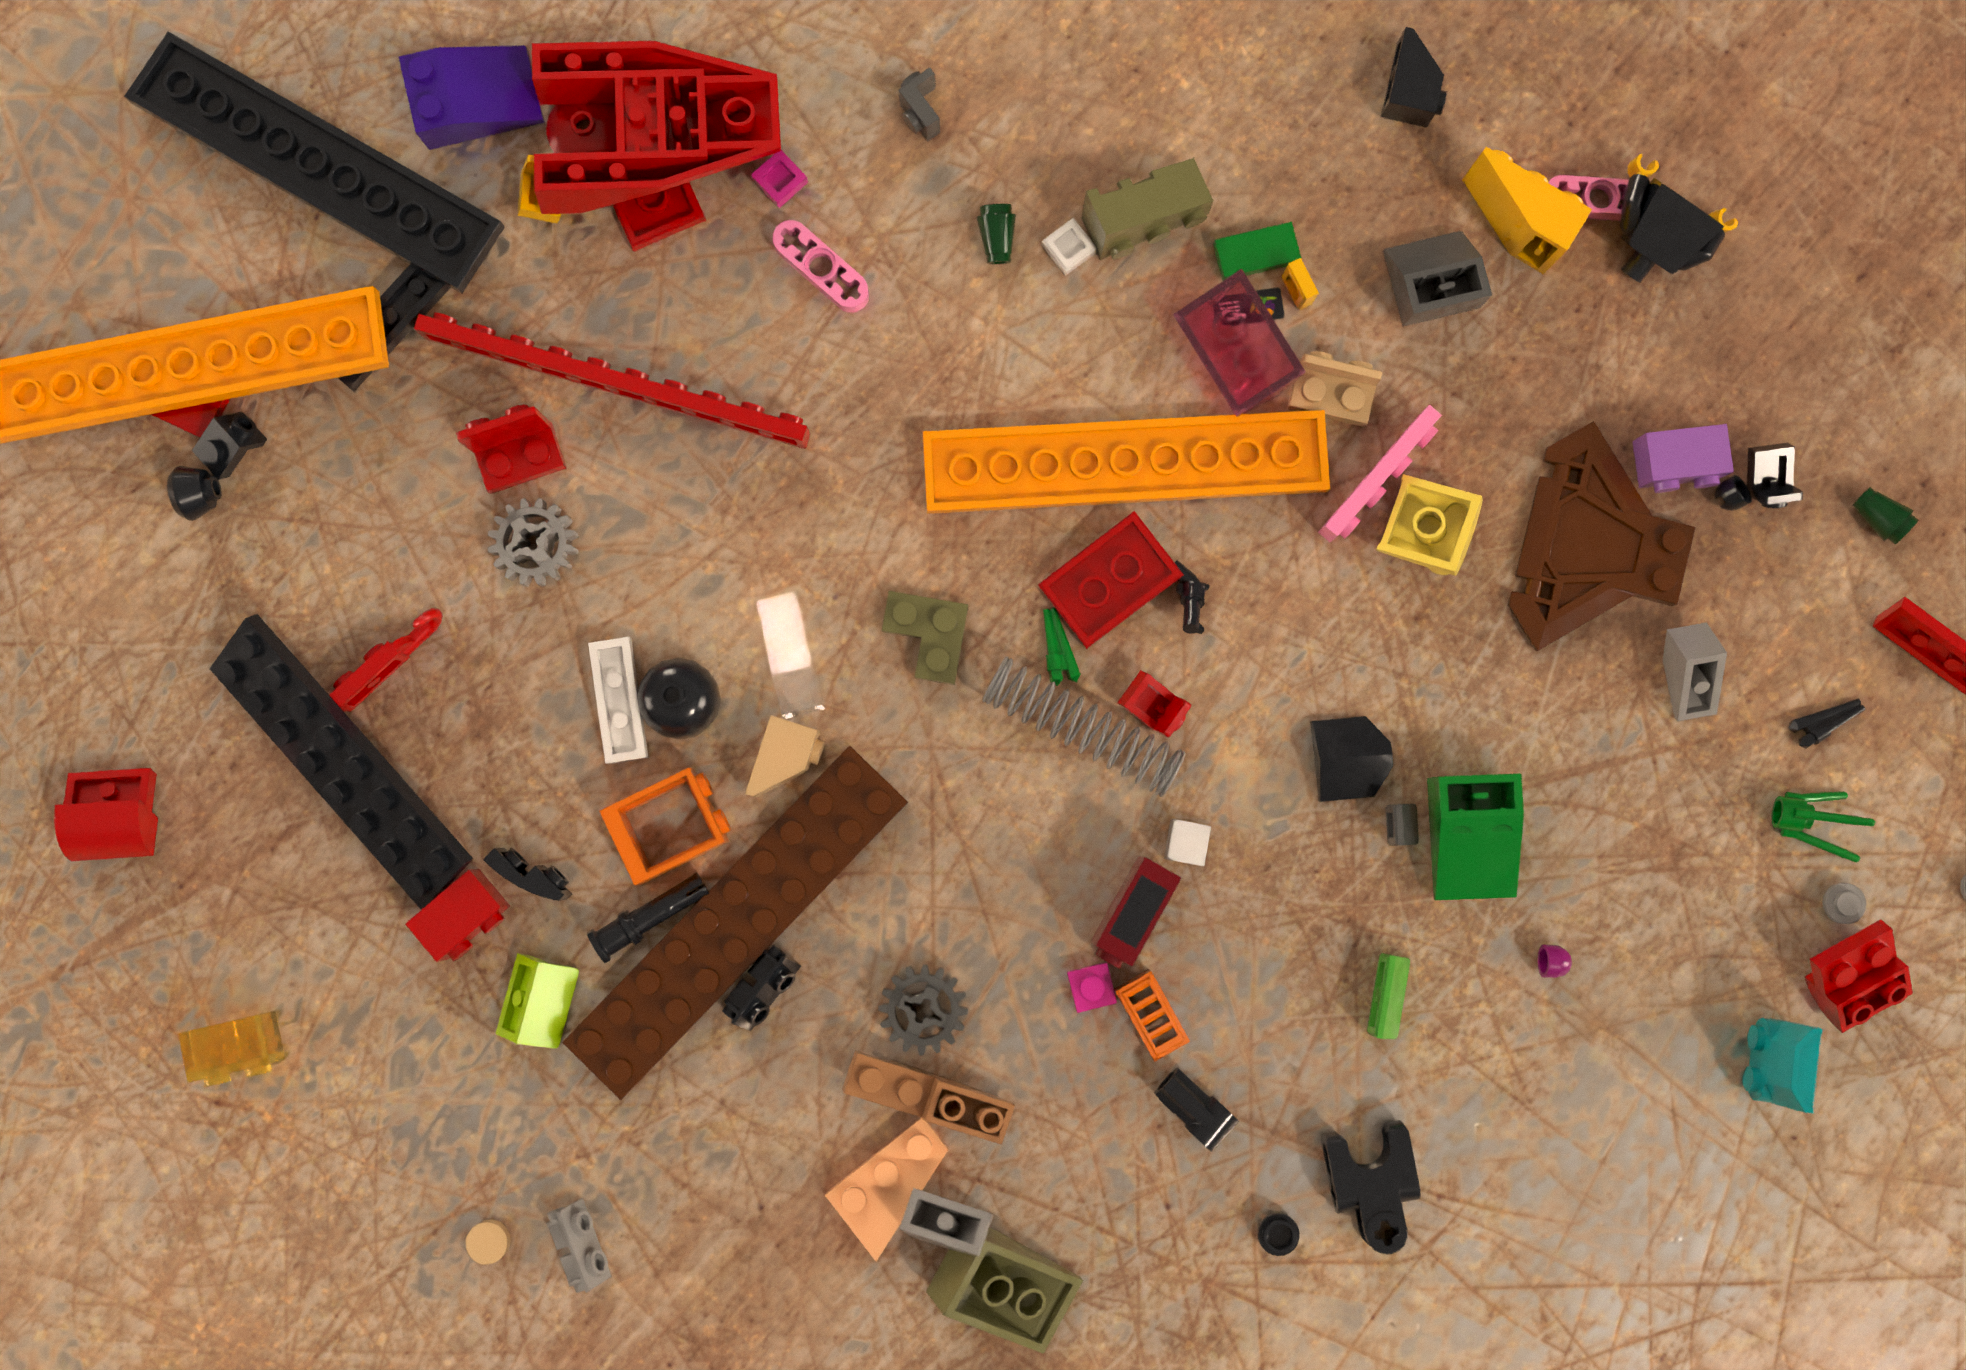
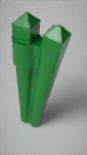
(1059, 652)

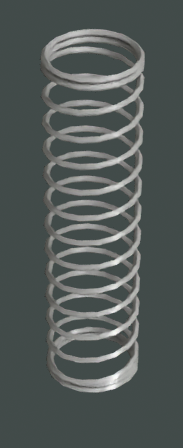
(1167, 773)

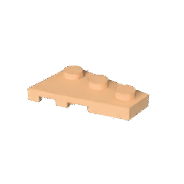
(879, 1190)

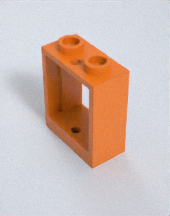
(628, 843)

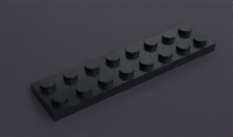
(339, 762)

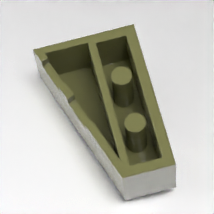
(1146, 209)

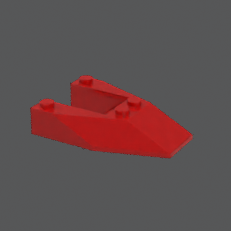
(674, 119)

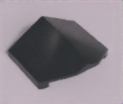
(1349, 758)

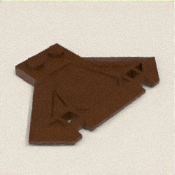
(1592, 543)

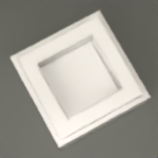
(1069, 246)

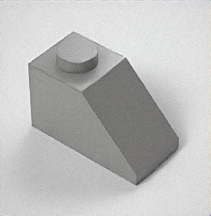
(1693, 670)
(945, 1223)

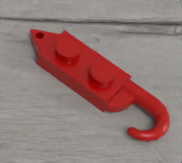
(382, 662)

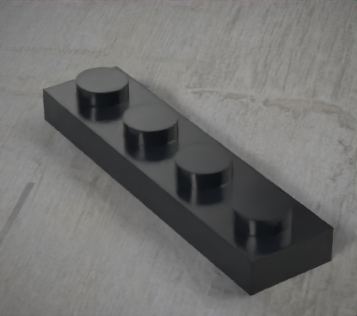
(401, 303)

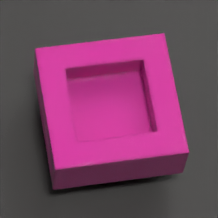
(779, 178)
(1091, 987)

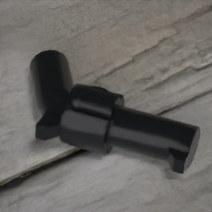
(1192, 599)

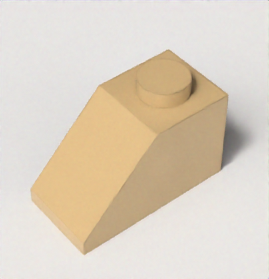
(783, 755)

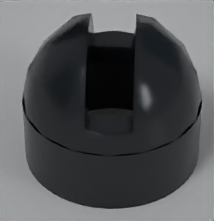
(1734, 493)

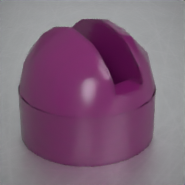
(1553, 961)

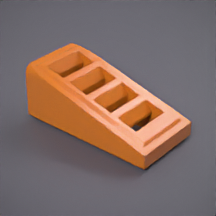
(1137, 984)

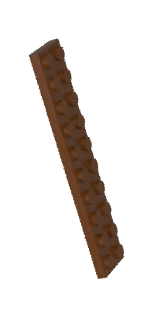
(735, 923)

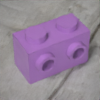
(1682, 457)

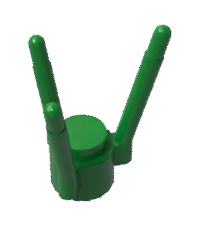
(1794, 814)

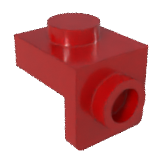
(1154, 705)

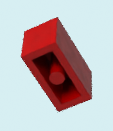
(458, 916)

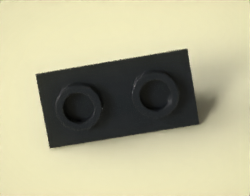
(751, 1004)

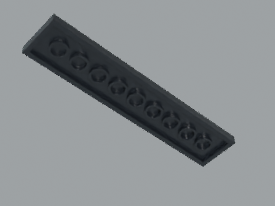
(315, 162)

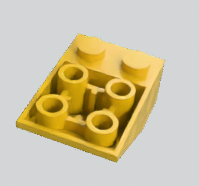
(1524, 209)

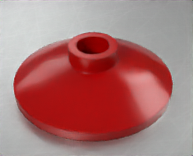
(597, 137)

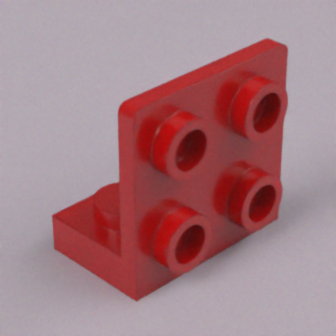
(513, 447)

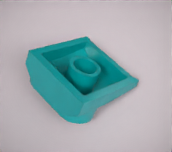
(1783, 1063)

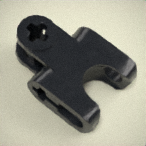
(1374, 1188)

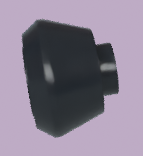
(192, 492)

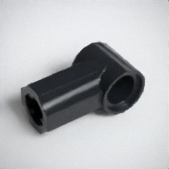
(1202, 1114)

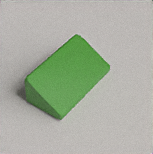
(1388, 996)

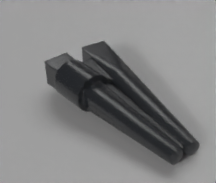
(1821, 724)

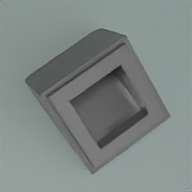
(1402, 824)

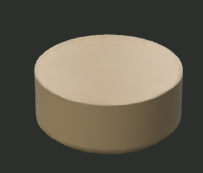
(488, 1241)

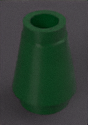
(997, 232)
(1885, 515)

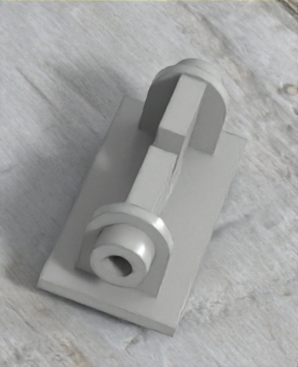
(586, 1263)

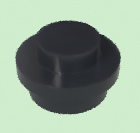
(1278, 1234)

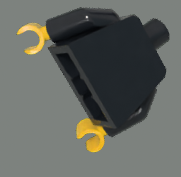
(1666, 226)

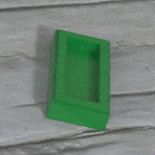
(1257, 250)

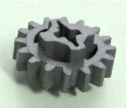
(946, 1020)

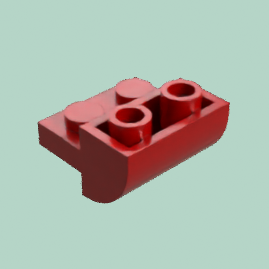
(107, 815)
(1859, 977)

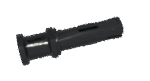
(632, 925)

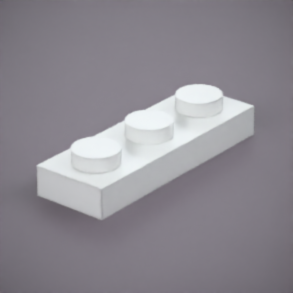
(617, 700)

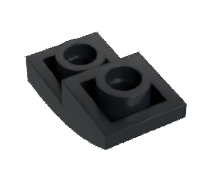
(539, 880)

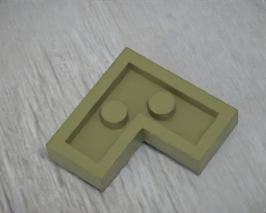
(937, 624)

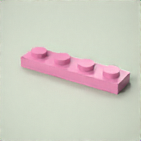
(1393, 464)

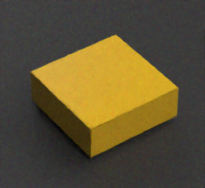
(1299, 284)

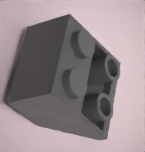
(1437, 277)

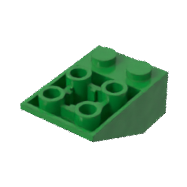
(1475, 835)

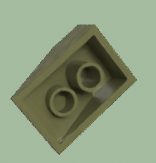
(1005, 1291)

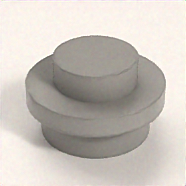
(1844, 903)

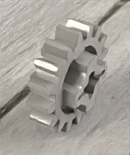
(546, 533)

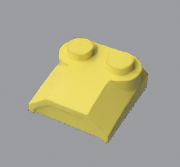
(1431, 525)

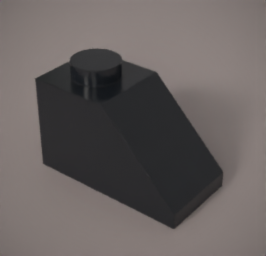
(1414, 83)

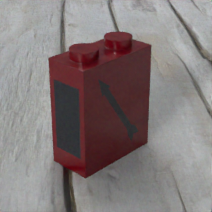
(1134, 912)

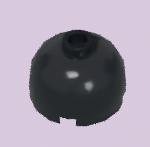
(678, 698)

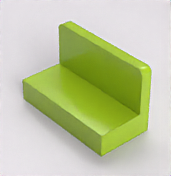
(537, 1002)

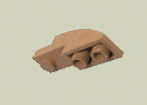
(928, 1096)

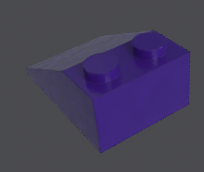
(469, 92)

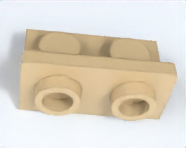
(1336, 387)

